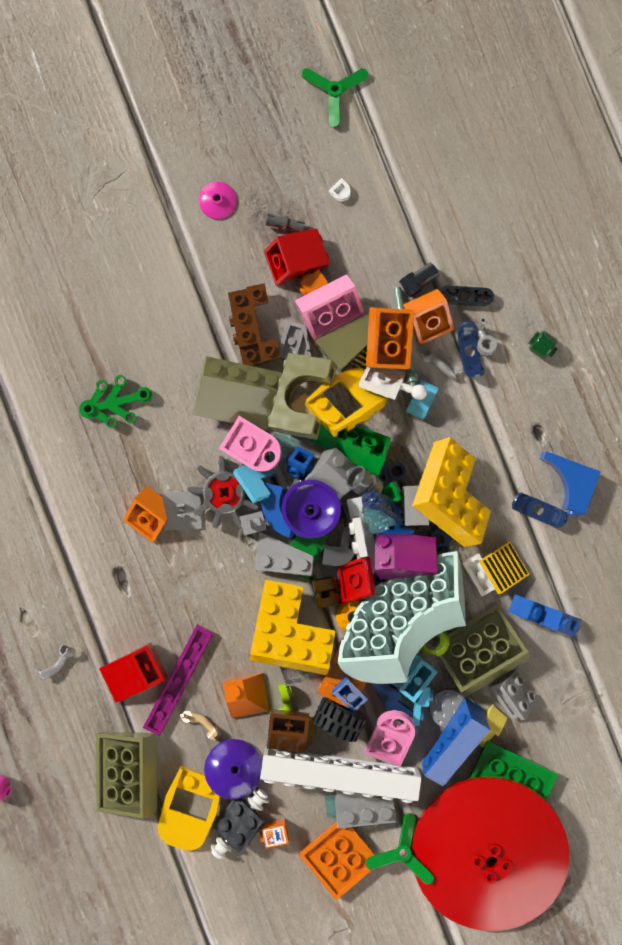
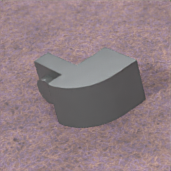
(339, 554)

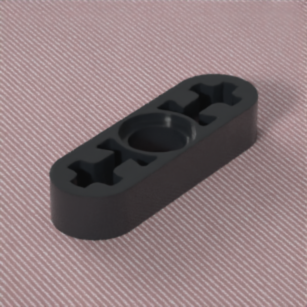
(479, 301)

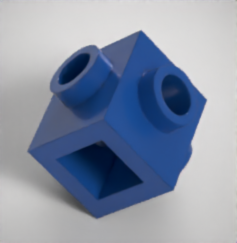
(300, 463)

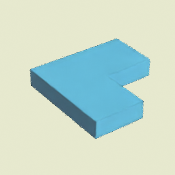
(253, 482)

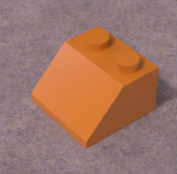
(430, 316)

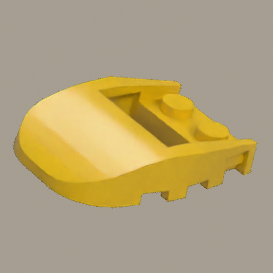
(331, 417)
(180, 828)

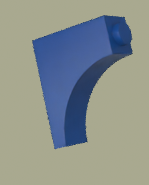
(577, 481)

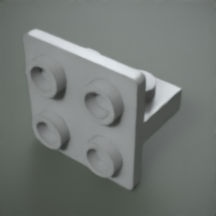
(514, 695)

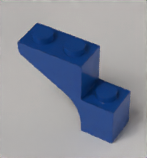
(544, 615)

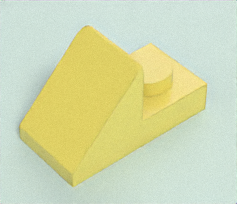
(496, 722)

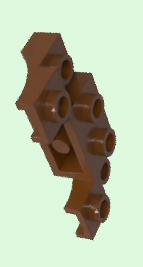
(244, 320)

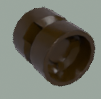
(324, 585)

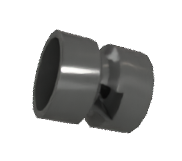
(362, 481)

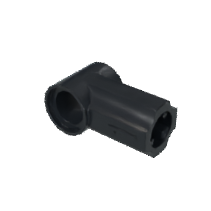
(414, 282)

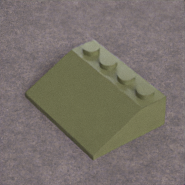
(234, 391)
(482, 651)
(126, 773)

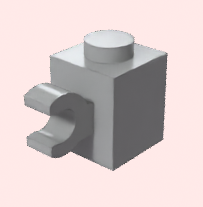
(254, 523)

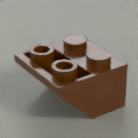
(288, 730)

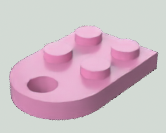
(250, 445)
(391, 740)

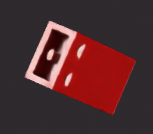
(133, 672)

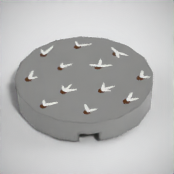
(444, 706)

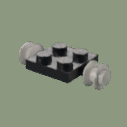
(239, 824)

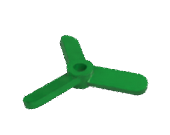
(334, 97)
(394, 855)

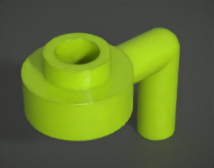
(286, 694)

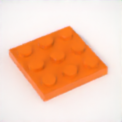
(338, 858)

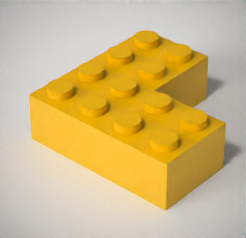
(444, 495)
(284, 642)

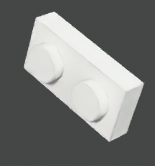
(478, 575)

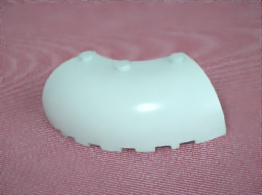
(400, 621)

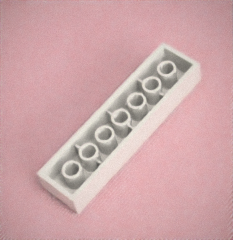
(341, 774)

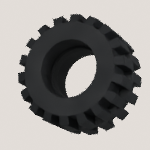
(339, 720)

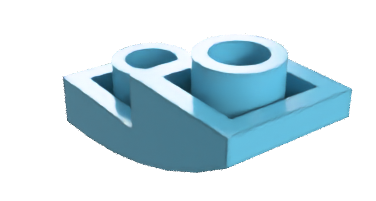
(423, 700)

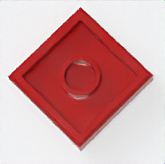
(356, 580)

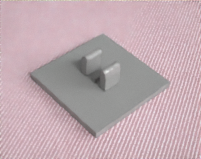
(180, 509)

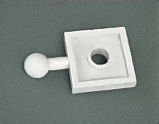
(391, 384)

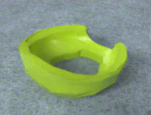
(441, 648)

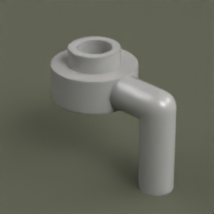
(485, 339)

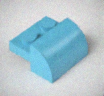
(419, 677)

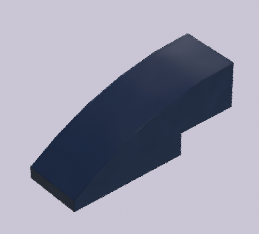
(391, 697)

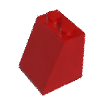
(296, 255)

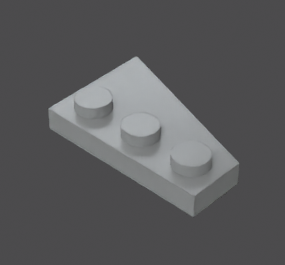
(282, 558)
(361, 810)

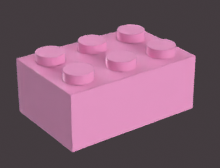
(330, 307)

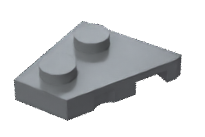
(294, 340)

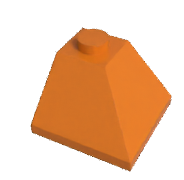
(147, 514)
(246, 695)

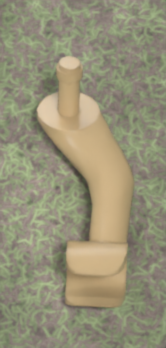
(213, 734)

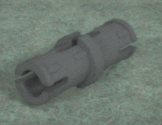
(284, 223)

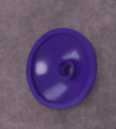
(314, 496)
(219, 764)

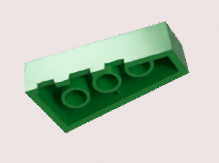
(358, 445)

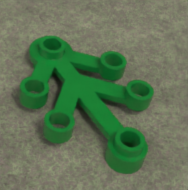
(112, 403)

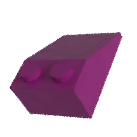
(405, 555)

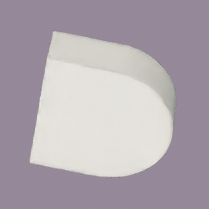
(340, 191)

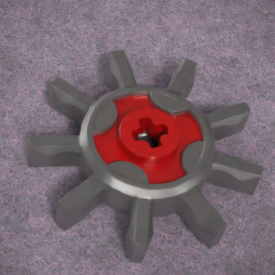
(212, 494)

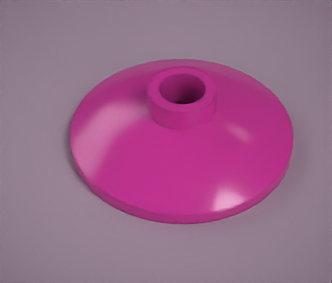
(221, 208)

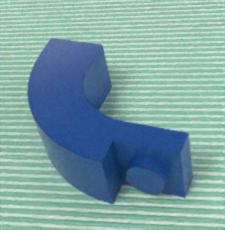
(272, 509)

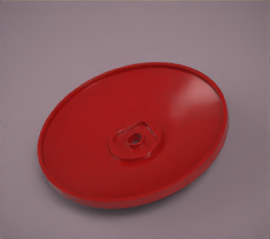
(485, 821)

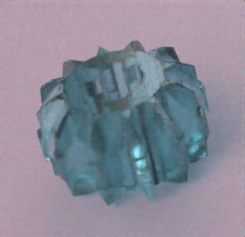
(375, 521)

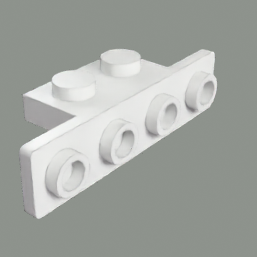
(363, 540)

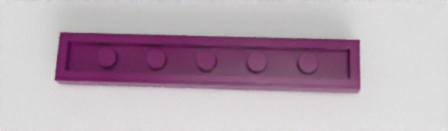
(178, 680)

